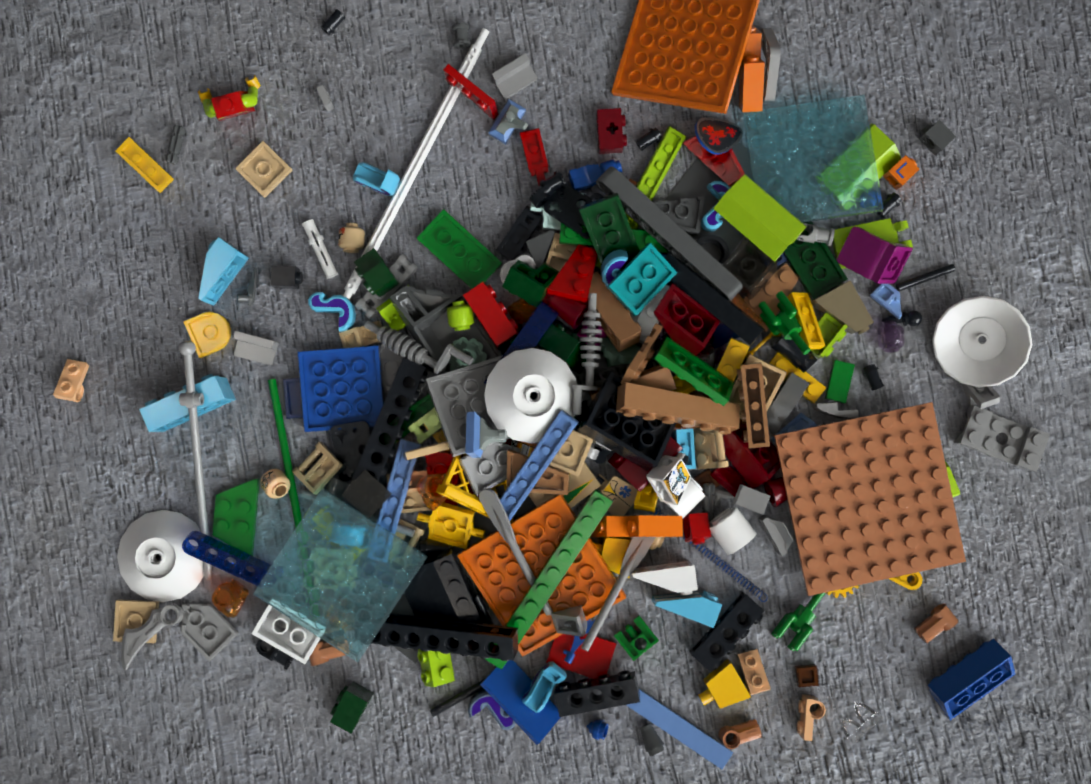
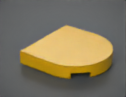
(208, 332)

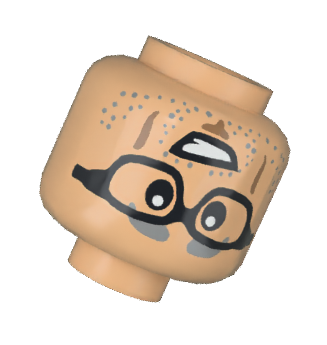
(275, 483)

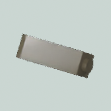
(846, 307)

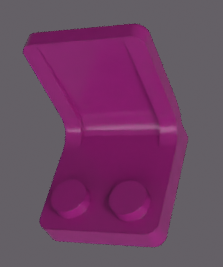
(873, 256)

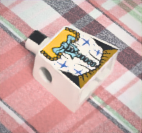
(670, 478)

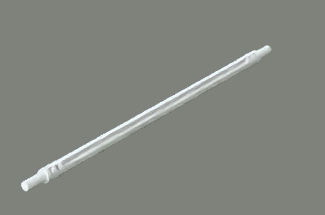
(417, 160)

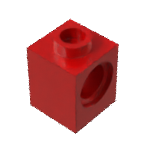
(696, 528)

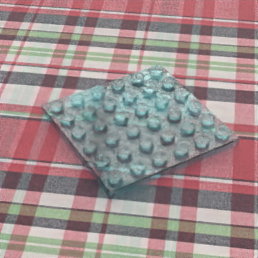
(816, 158)
(340, 575)

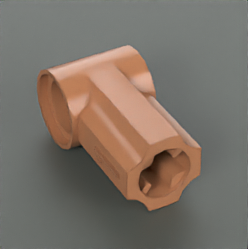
(940, 620)
(324, 652)
(742, 733)

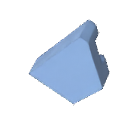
(888, 298)

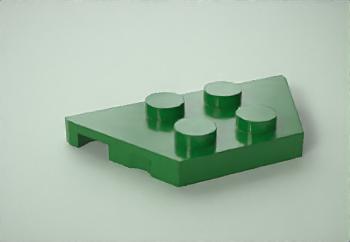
(236, 516)

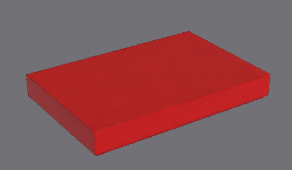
(590, 663)

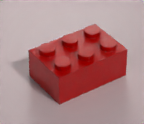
(491, 314)

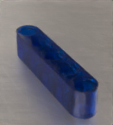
(533, 330)
(220, 559)

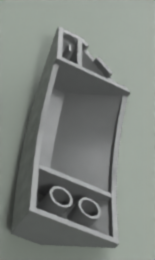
(428, 322)

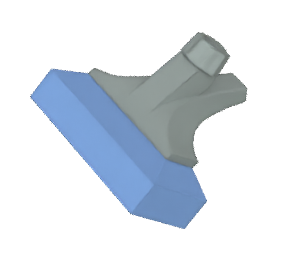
(508, 121)
(480, 435)

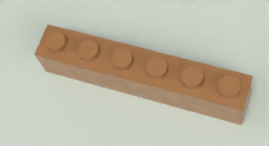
(677, 408)

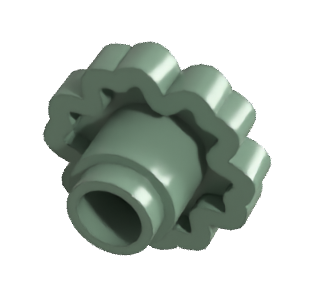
(472, 348)
(614, 357)

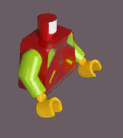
(231, 104)

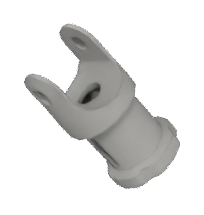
(817, 235)

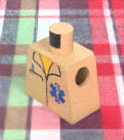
(620, 492)

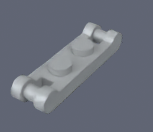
(401, 278)

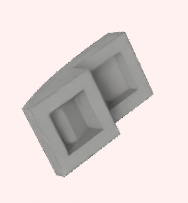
(832, 410)

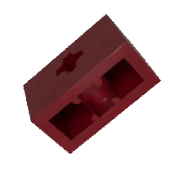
(609, 142)

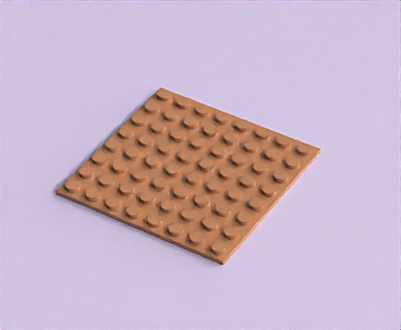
(869, 498)

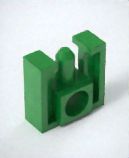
(645, 633)

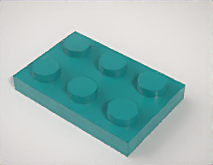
(641, 279)

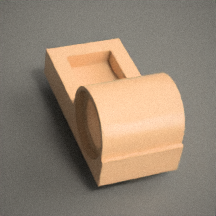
(71, 380)
(754, 672)
(805, 725)

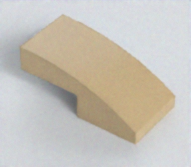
(359, 337)

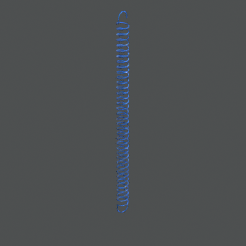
(710, 554)

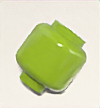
(460, 316)

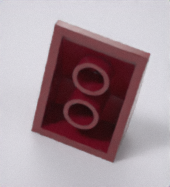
(685, 320)

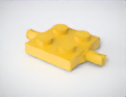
(451, 525)

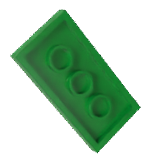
(459, 250)
(695, 371)

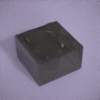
(750, 267)

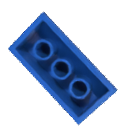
(972, 678)

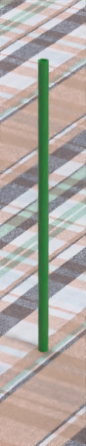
(285, 450)

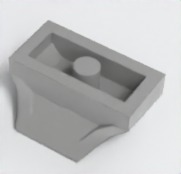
(777, 534)

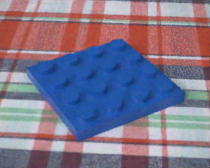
(340, 386)

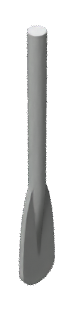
(499, 518)
(635, 553)

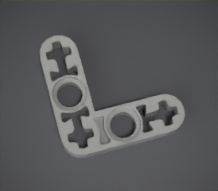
(772, 54)

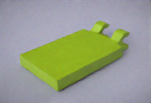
(881, 228)

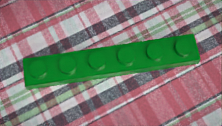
(642, 238)

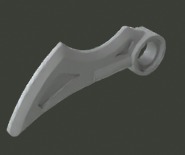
(135, 638)

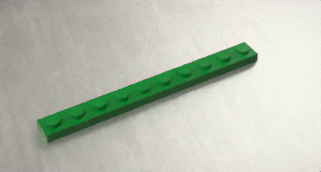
(557, 566)

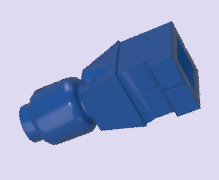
(587, 175)

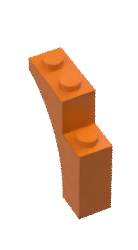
(752, 74)
(639, 526)

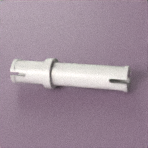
(310, 228)

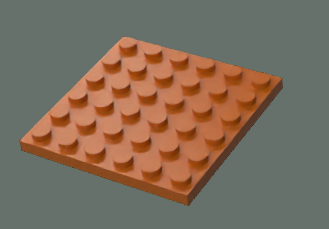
(685, 52)
(537, 535)

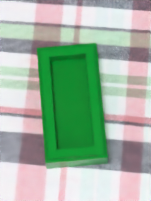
(839, 381)

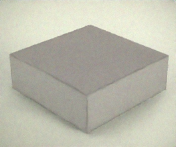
(324, 95)

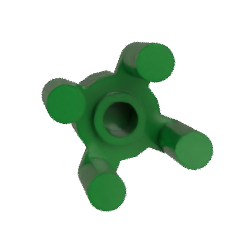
(784, 322)
(799, 622)

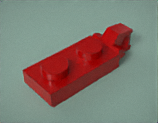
(534, 153)

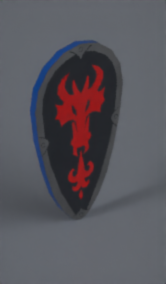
(717, 134)

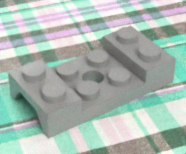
(1022, 444)

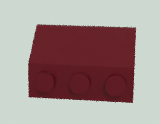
(754, 464)
(635, 474)

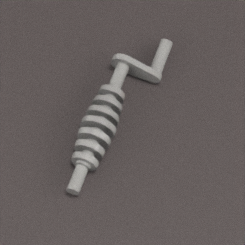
(408, 348)
(590, 355)

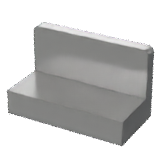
(514, 76)
(255, 348)

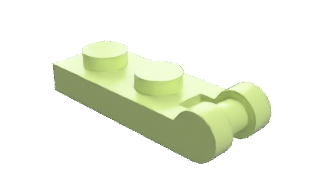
(431, 422)

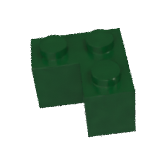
(376, 273)
(529, 283)
(563, 346)
(351, 706)

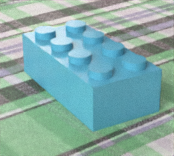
(168, 412)

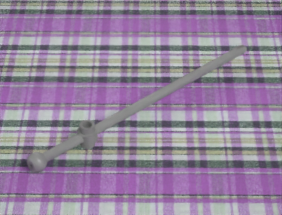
(192, 400)

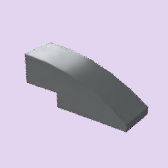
(785, 401)

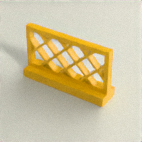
(463, 496)

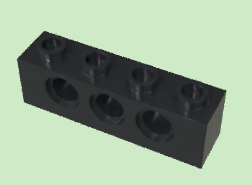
(728, 619)
(589, 701)

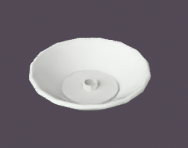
(977, 362)
(510, 388)
(160, 534)

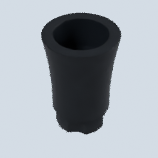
(793, 354)

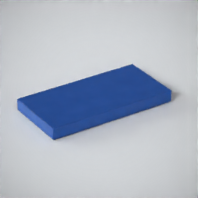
(507, 689)

